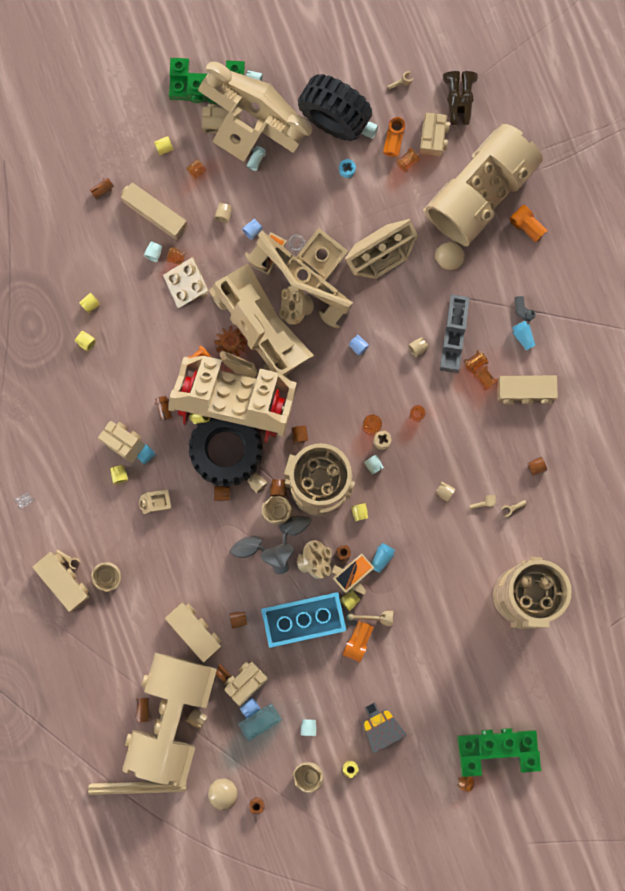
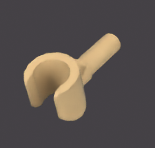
(403, 80)
(490, 500)
(512, 508)
(67, 558)

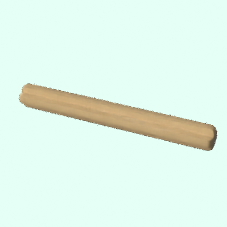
(133, 788)

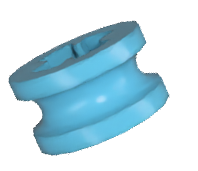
(348, 174)

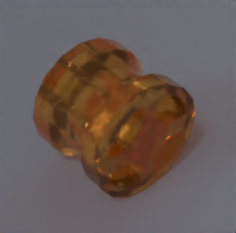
(370, 421)

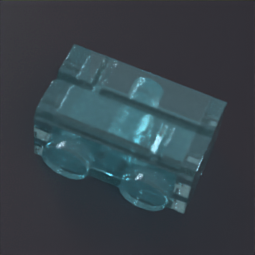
(260, 721)

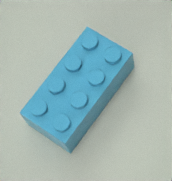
(303, 620)

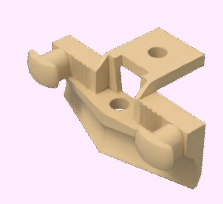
(237, 94)
(314, 284)
(258, 321)

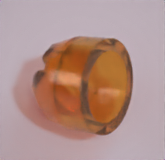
(466, 783)

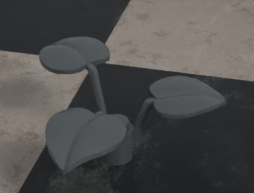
(276, 556)

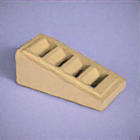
(239, 365)

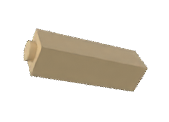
(153, 211)

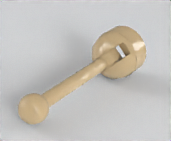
(385, 618)

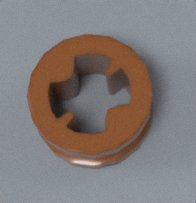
(222, 673)

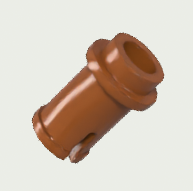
(102, 188)
(163, 406)
(142, 710)

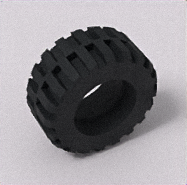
(335, 107)
(225, 475)

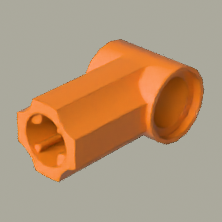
(394, 138)
(524, 219)
(357, 644)

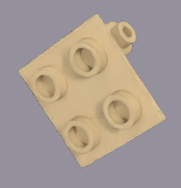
(186, 283)

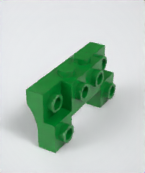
(185, 85)
(498, 745)

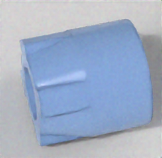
(252, 229)
(358, 345)
(249, 707)

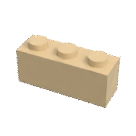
(527, 389)
(61, 581)
(194, 631)

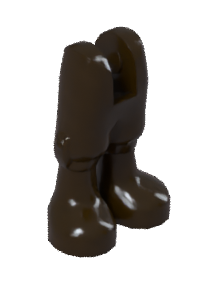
(457, 102)

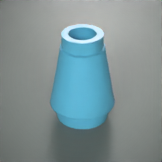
(524, 335)
(382, 557)

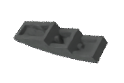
(454, 333)

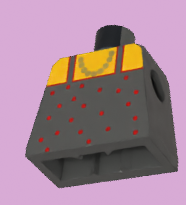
(381, 728)

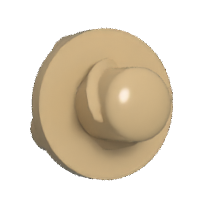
(295, 305)
(315, 560)

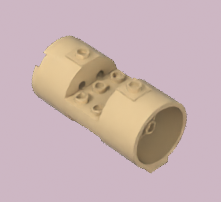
(496, 169)
(319, 479)
(532, 593)
(157, 754)

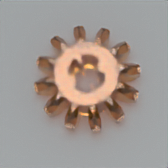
(237, 338)

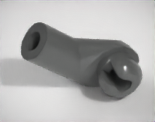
(523, 312)

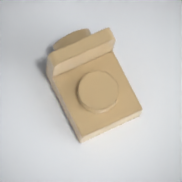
(155, 501)

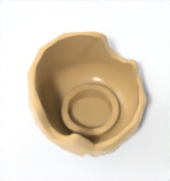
(449, 256)
(277, 510)
(106, 576)
(308, 777)
(222, 794)

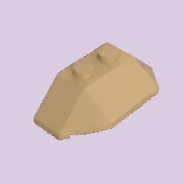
(382, 249)

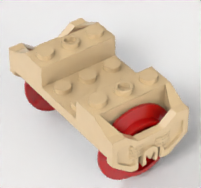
(232, 396)

